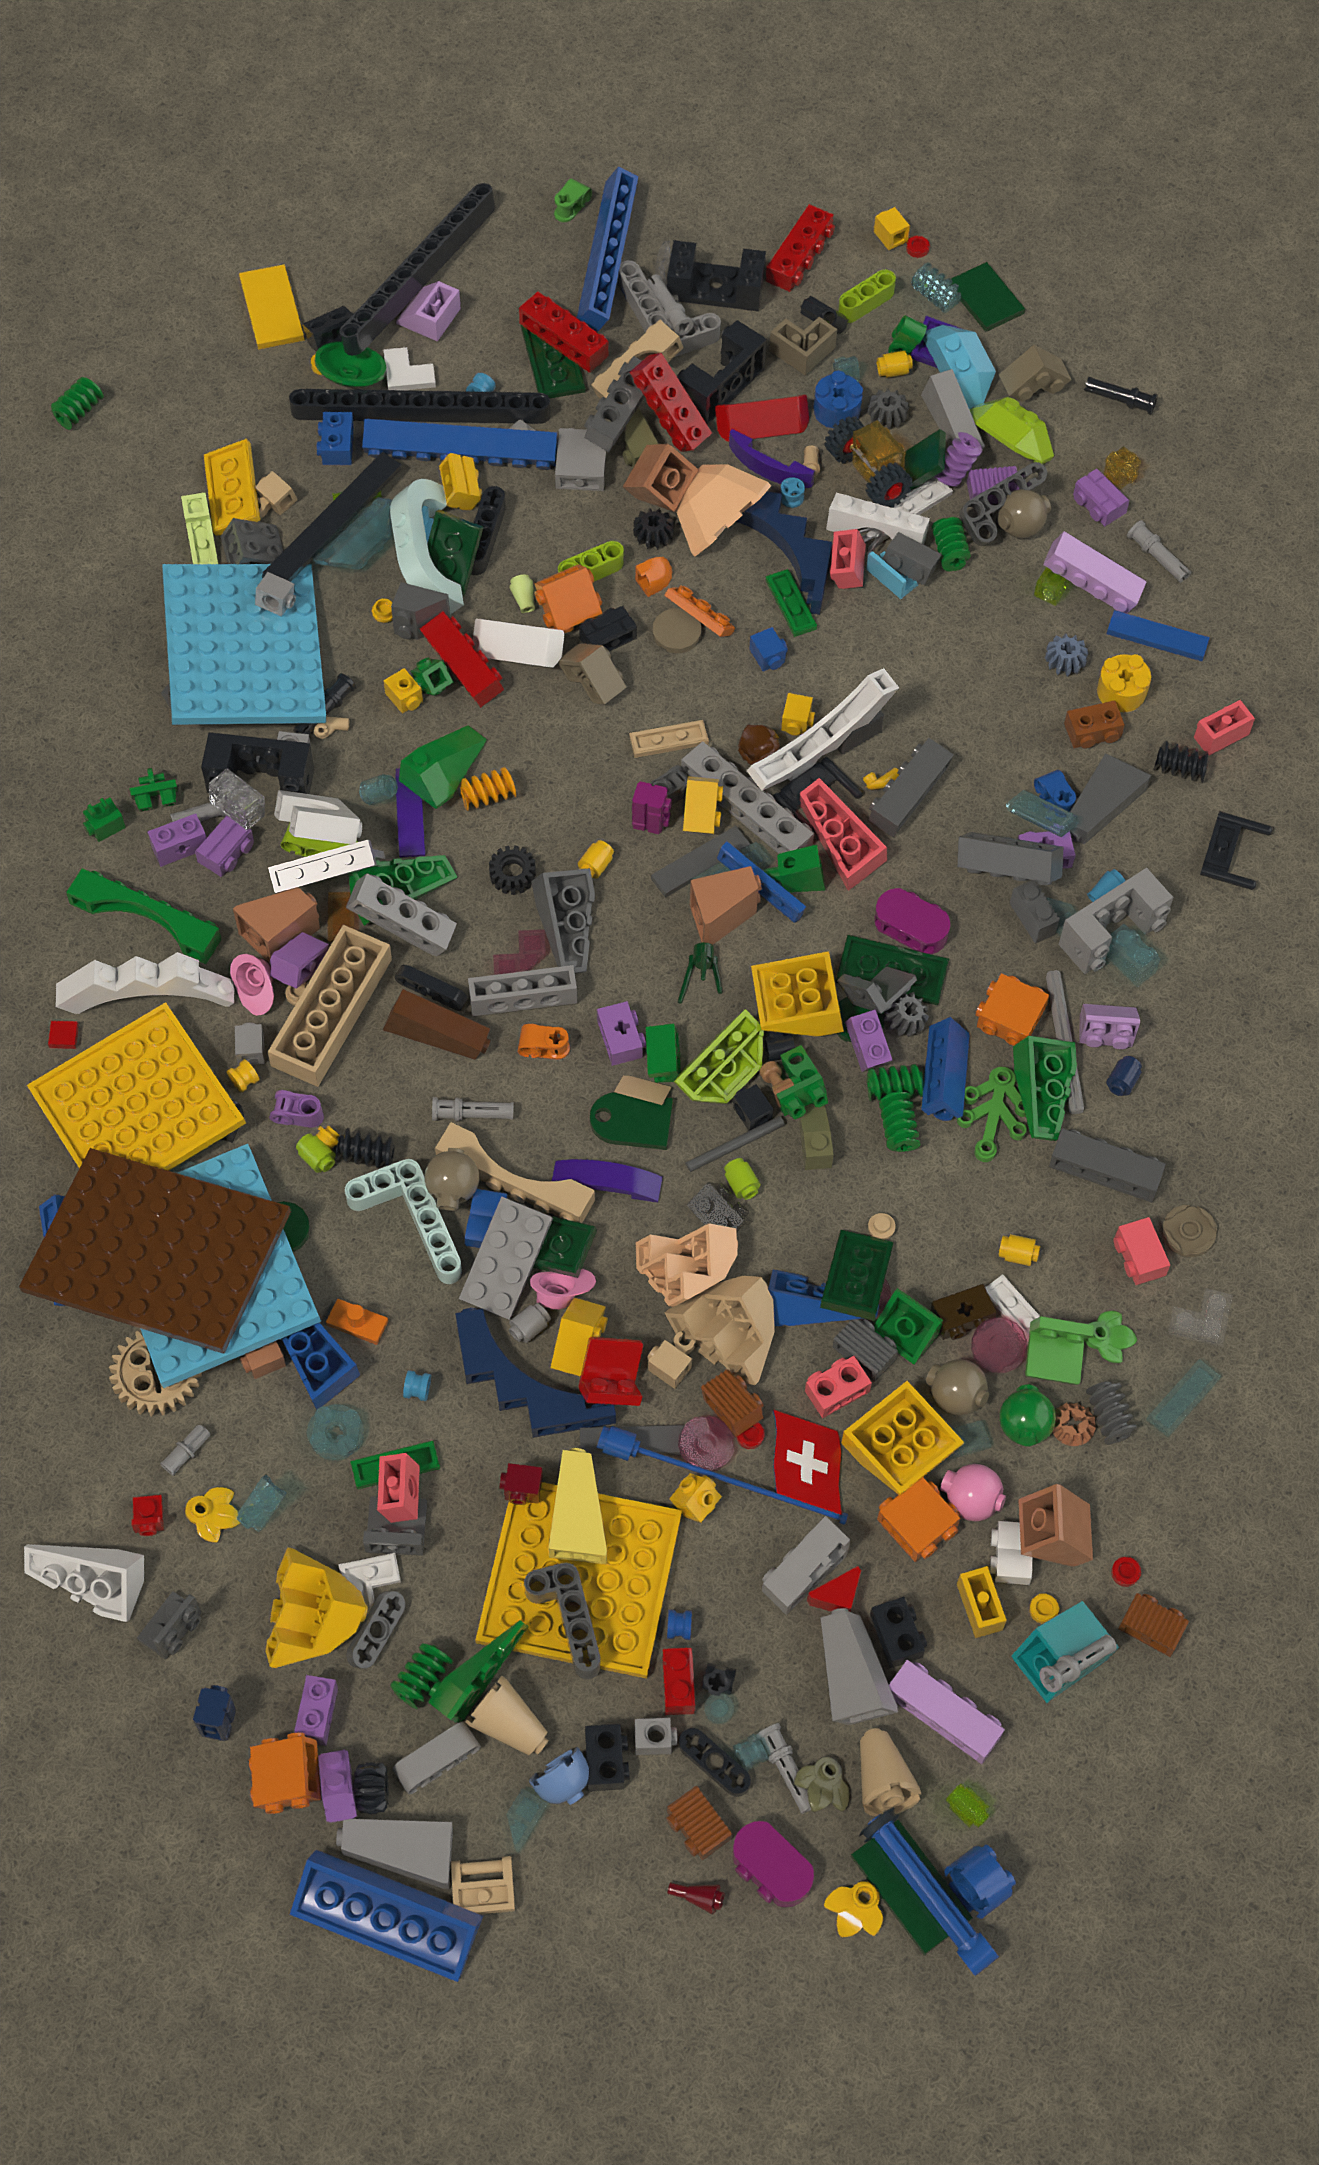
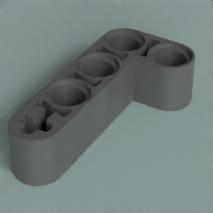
(999, 490)
(571, 1620)

